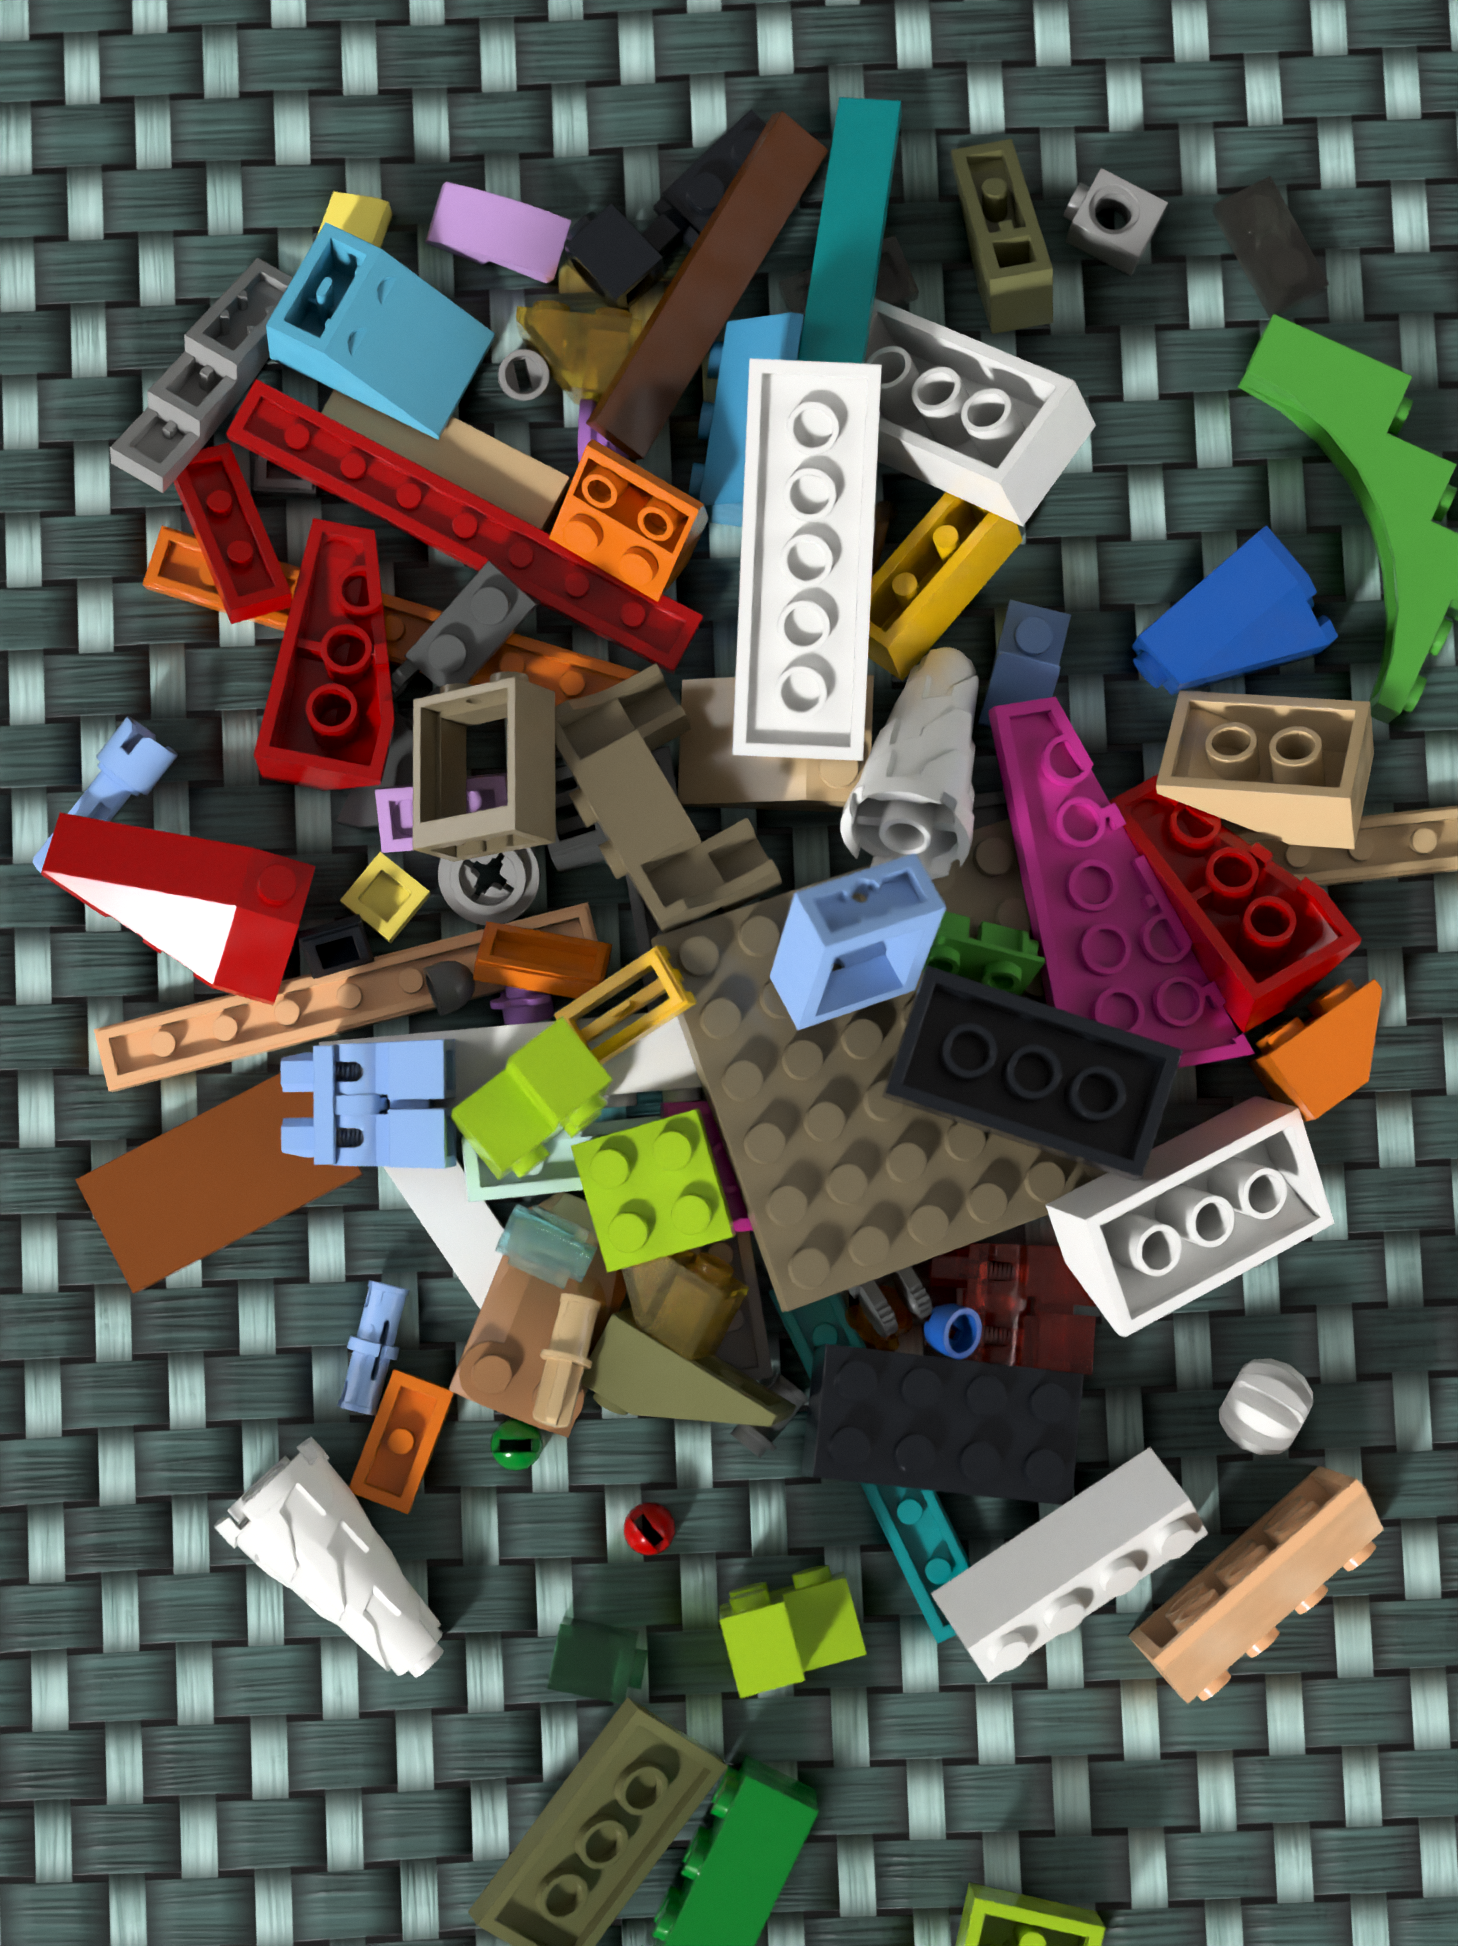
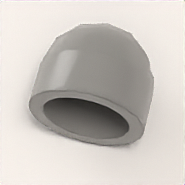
(536, 372)

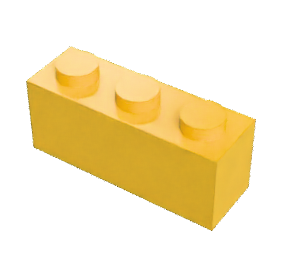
(934, 579)

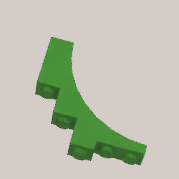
(1347, 409)

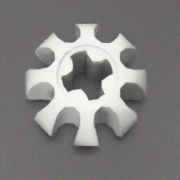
(1266, 1406)

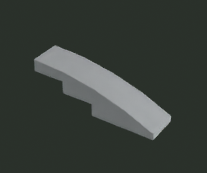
(205, 382)

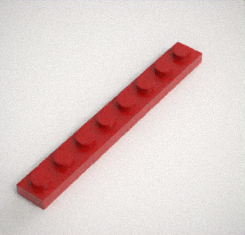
(460, 524)

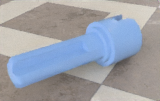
(128, 765)

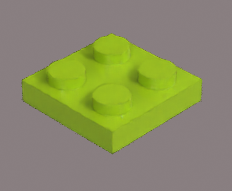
(653, 1190)

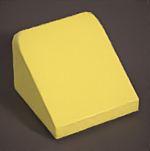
(359, 216)

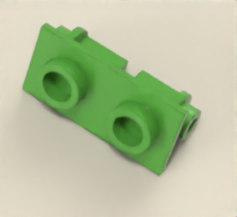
(997, 958)

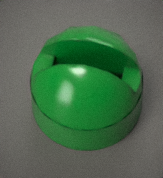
(512, 1430)

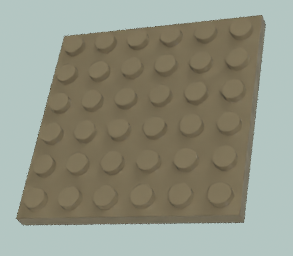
(822, 1161)

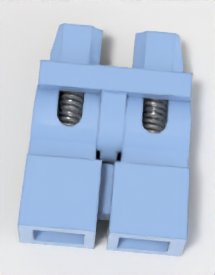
(406, 1136)

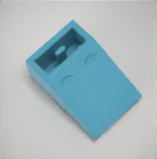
(376, 332)

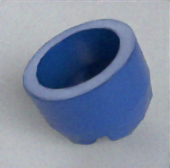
(960, 1319)

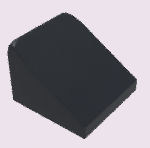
(336, 946)

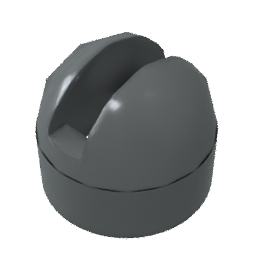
(449, 985)

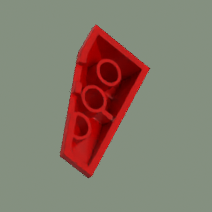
(331, 685)
(200, 900)
(1248, 918)

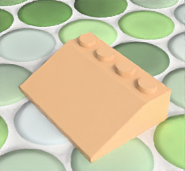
(1259, 1582)

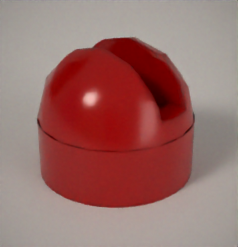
(660, 1520)

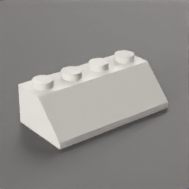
(1197, 1215)
(1070, 1564)

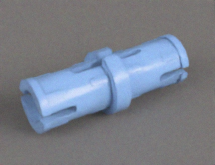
(373, 1348)

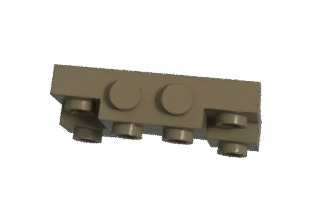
(649, 835)

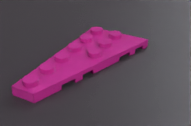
(1094, 902)

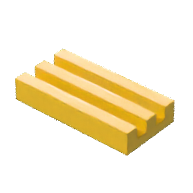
(668, 981)

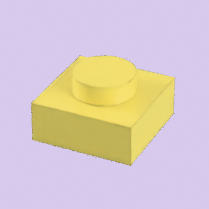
(385, 897)

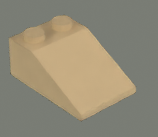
(1272, 763)
(722, 780)

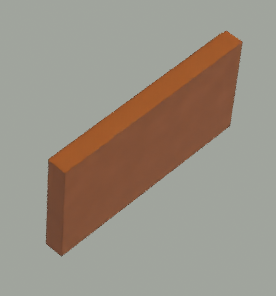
(206, 1184)

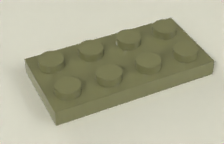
(599, 1833)

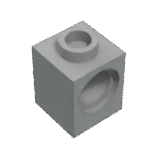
(1115, 247)

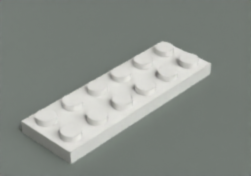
(806, 559)

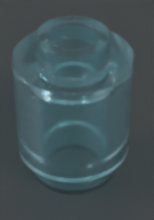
(546, 1245)

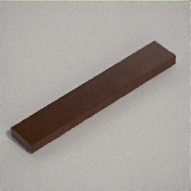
(707, 286)

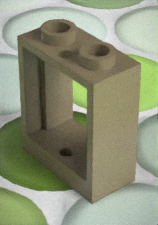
(439, 768)

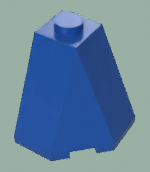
(1236, 621)

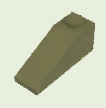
(1003, 237)
(649, 1379)

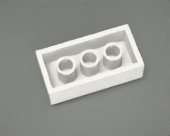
(971, 414)

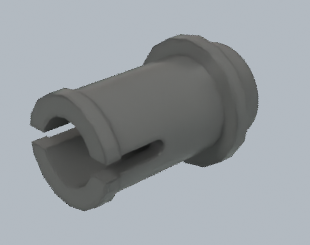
(761, 1438)

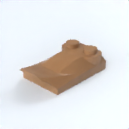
(517, 1320)

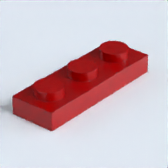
(232, 535)

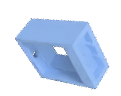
(874, 941)

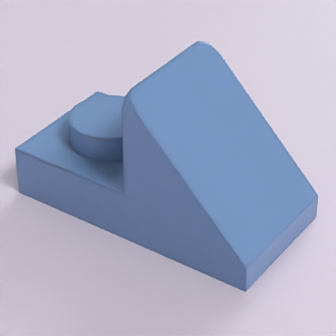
(1025, 656)

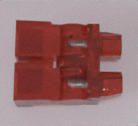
(1046, 1340)

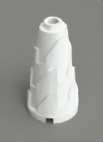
(920, 771)
(319, 1542)

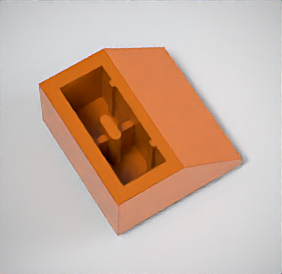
(628, 521)
(1327, 1055)

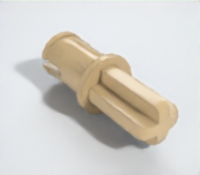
(565, 1360)

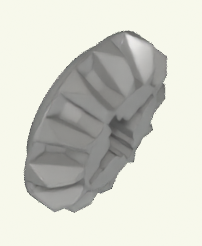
(498, 902)

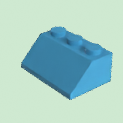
(723, 423)

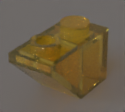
(579, 347)
(685, 1301)

